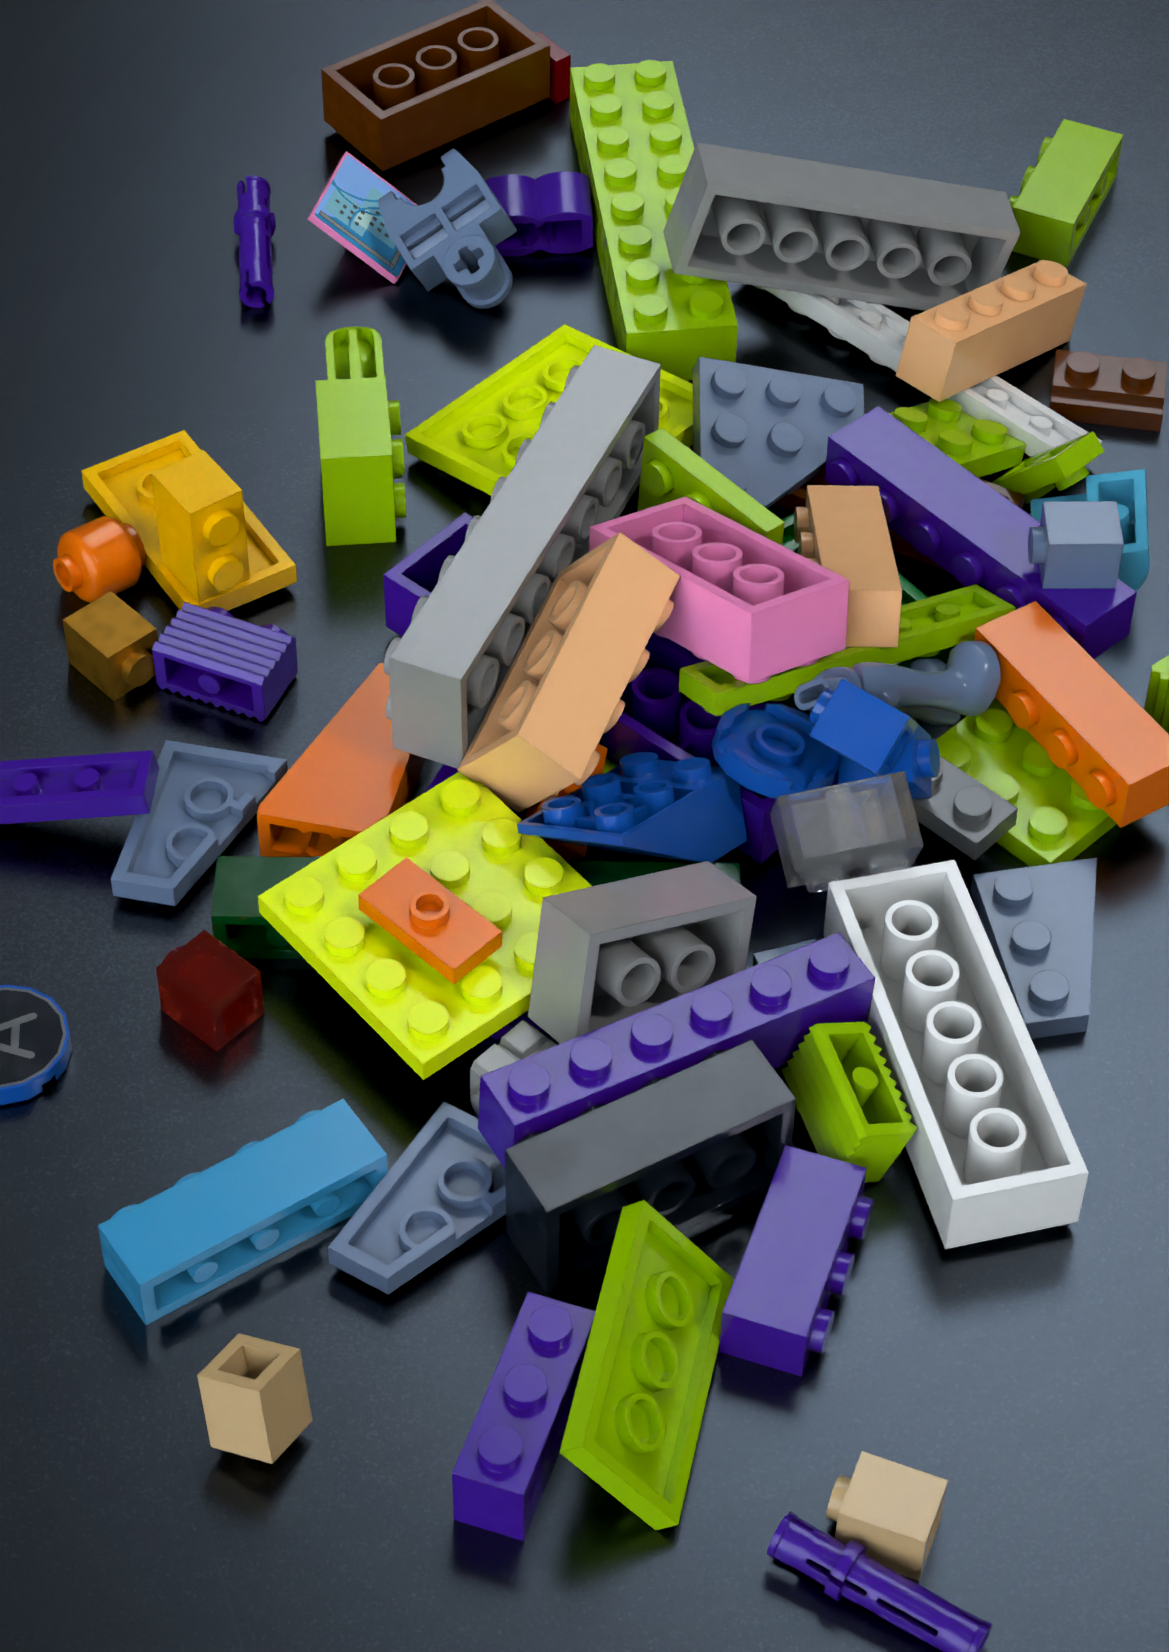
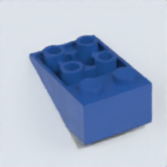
(649, 810)

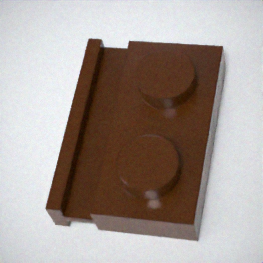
(1109, 390)

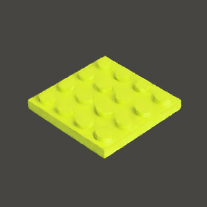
(484, 428)
(475, 851)

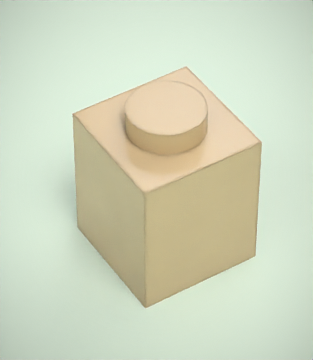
(255, 1398)
(889, 1512)

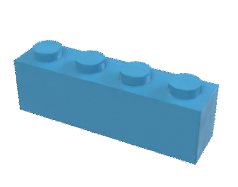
(242, 1210)

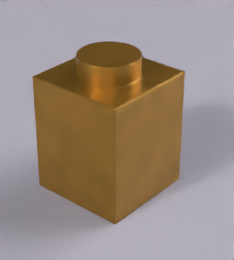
(111, 645)

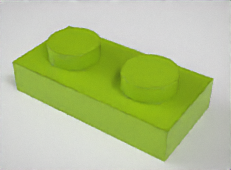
(1059, 465)

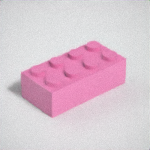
(738, 593)

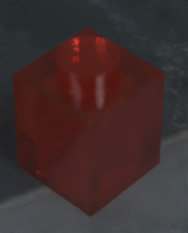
(210, 990)

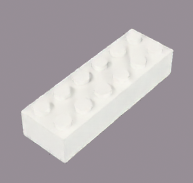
(985, 1114)

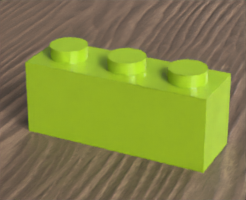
(1065, 190)

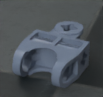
(454, 235)

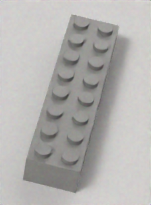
(537, 523)

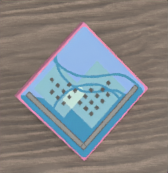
(352, 216)

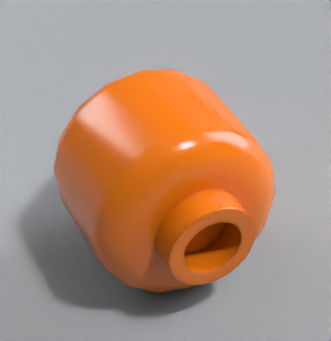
(99, 558)

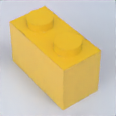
(201, 525)

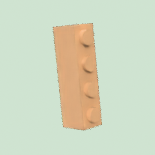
(990, 329)
(850, 536)

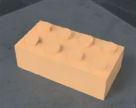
(571, 674)

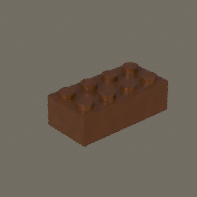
(436, 83)

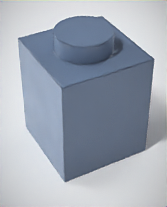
(1077, 544)

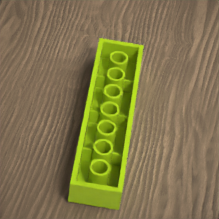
(635, 154)

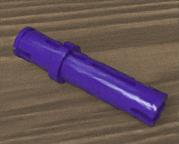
(255, 229)
(866, 1582)

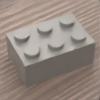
(636, 946)

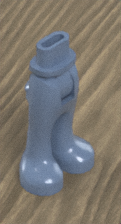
(925, 689)

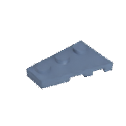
(1043, 939)

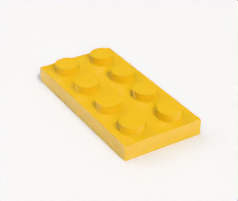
(125, 492)

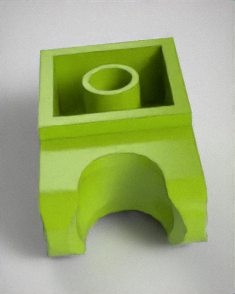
(357, 443)

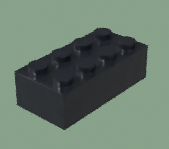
(678, 1143)

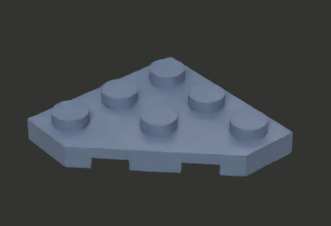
(768, 424)

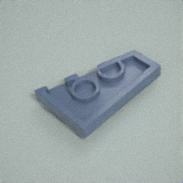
(195, 813)
(425, 1205)

